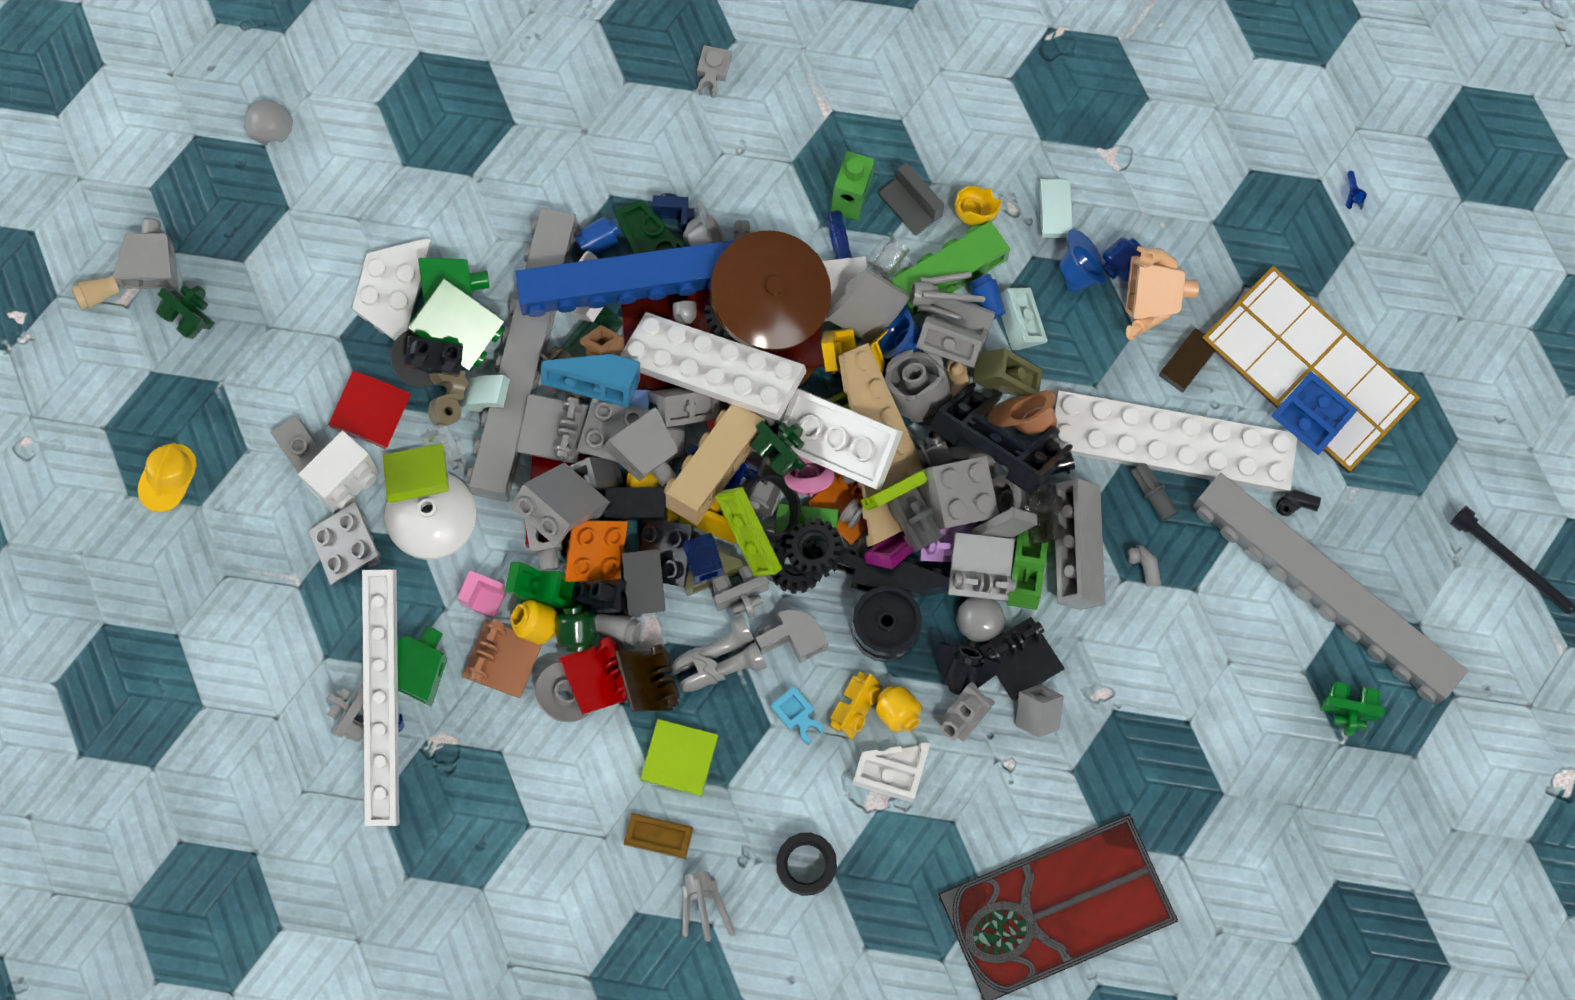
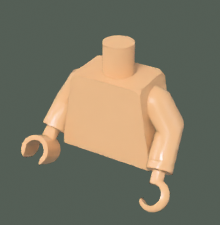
(1155, 290)

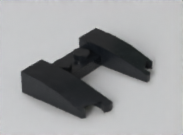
(1028, 465)

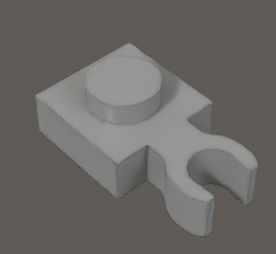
(713, 66)

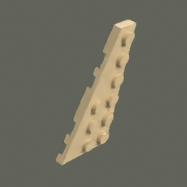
(871, 397)

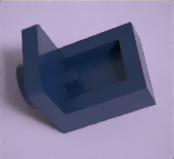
(673, 207)

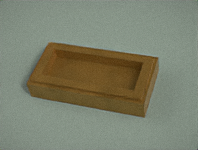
(658, 836)

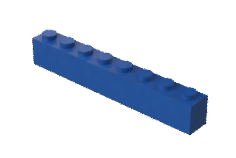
(617, 279)

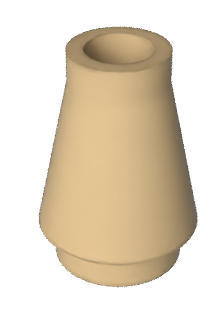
(95, 291)

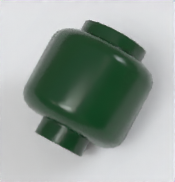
(575, 628)

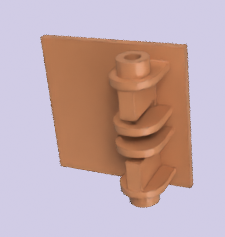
(501, 659)

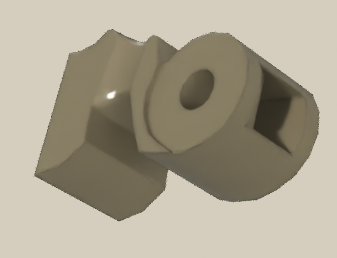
(446, 409)

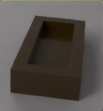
(1187, 361)

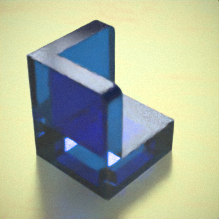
(703, 558)

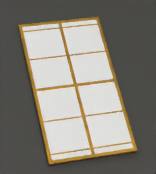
(1283, 335)

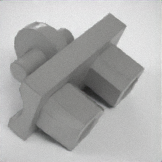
(728, 596)
(965, 713)
(347, 725)

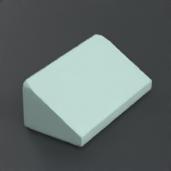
(1022, 319)

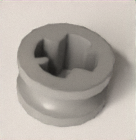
(852, 514)

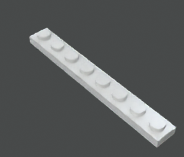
(380, 697)

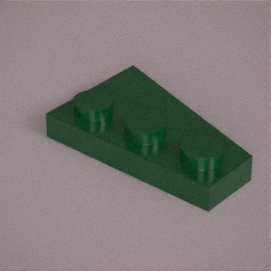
(645, 229)

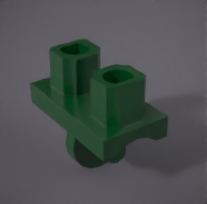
(175, 303)
(768, 439)

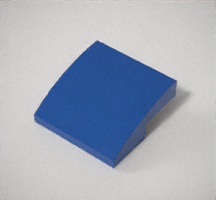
(1314, 413)

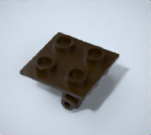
(645, 679)

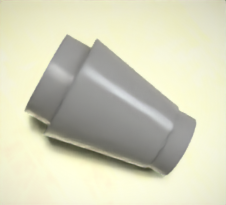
(620, 628)

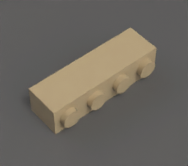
(713, 463)

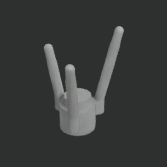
(925, 294)
(699, 888)

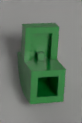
(541, 586)

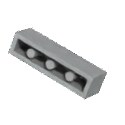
(1081, 550)

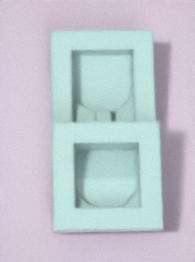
(1055, 208)
(485, 392)

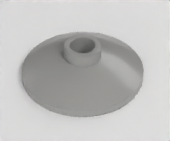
(547, 690)

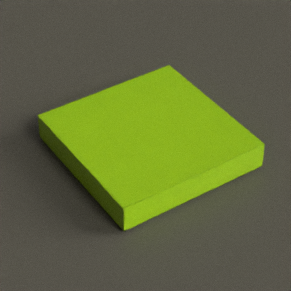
(415, 473)
(679, 758)

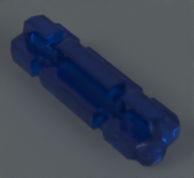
(838, 235)

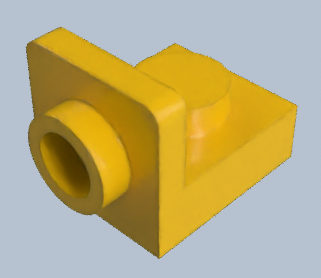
(835, 344)

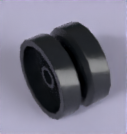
(904, 620)

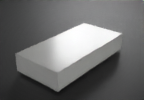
(1007, 524)

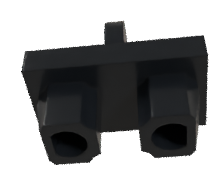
(433, 356)
(601, 595)

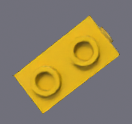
(863, 693)

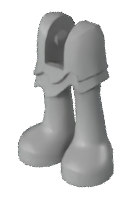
(712, 672)

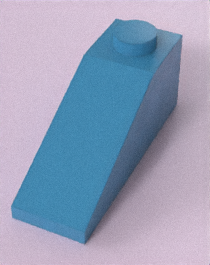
(597, 377)

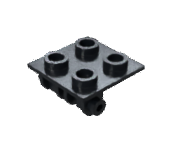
(668, 539)
(1023, 657)

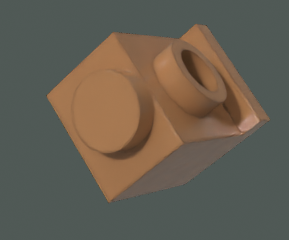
(602, 342)

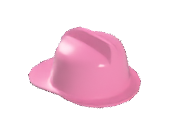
(809, 480)

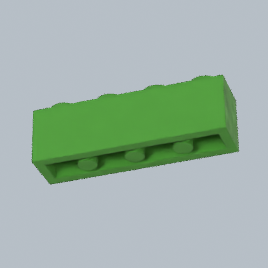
(974, 253)

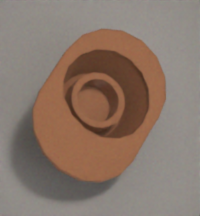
(1026, 414)

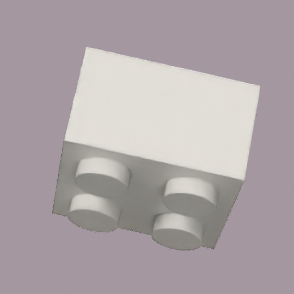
(339, 473)

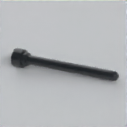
(1466, 521)

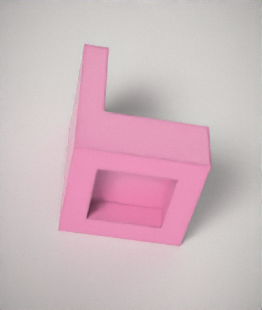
(481, 594)

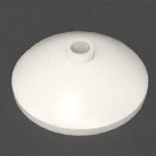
(437, 532)

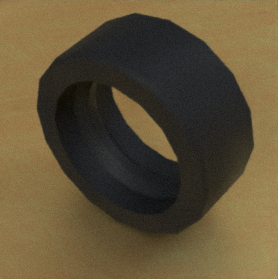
(823, 846)

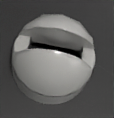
(684, 311)

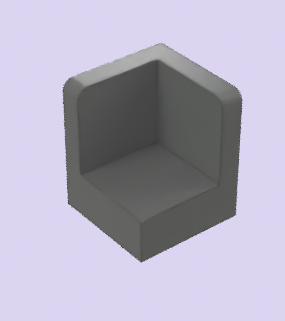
(597, 472)

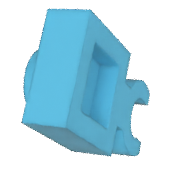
(795, 711)

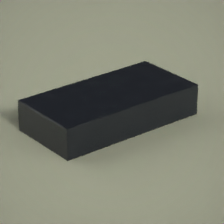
(635, 503)

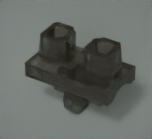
(1045, 505)

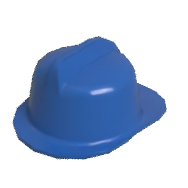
(1081, 263)
(902, 335)

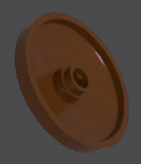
(770, 291)

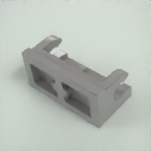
(684, 406)

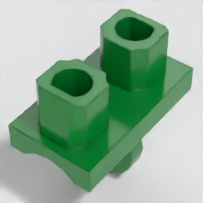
(1366, 709)

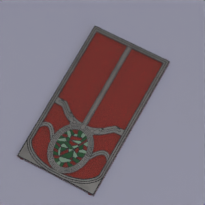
(1057, 908)

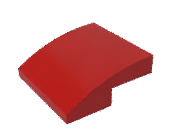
(369, 409)

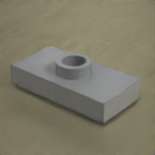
(296, 443)

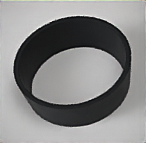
(792, 498)

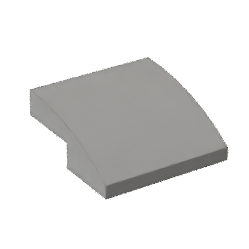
(868, 305)

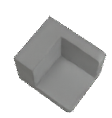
(1039, 710)

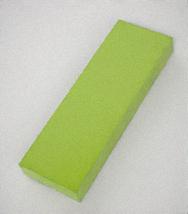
(748, 532)

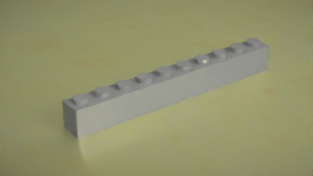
(520, 362)
(1330, 590)

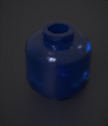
(1119, 258)

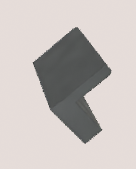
(912, 200)
(644, 582)

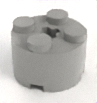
(918, 384)

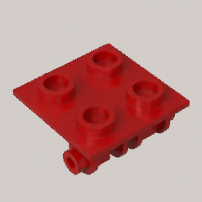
(595, 676)

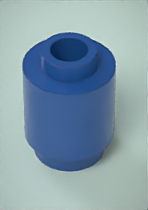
(597, 236)

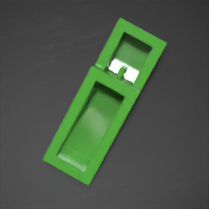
(1028, 572)

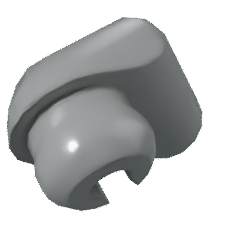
(1147, 561)

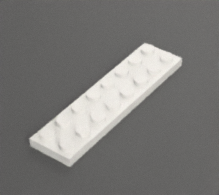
(1175, 441)

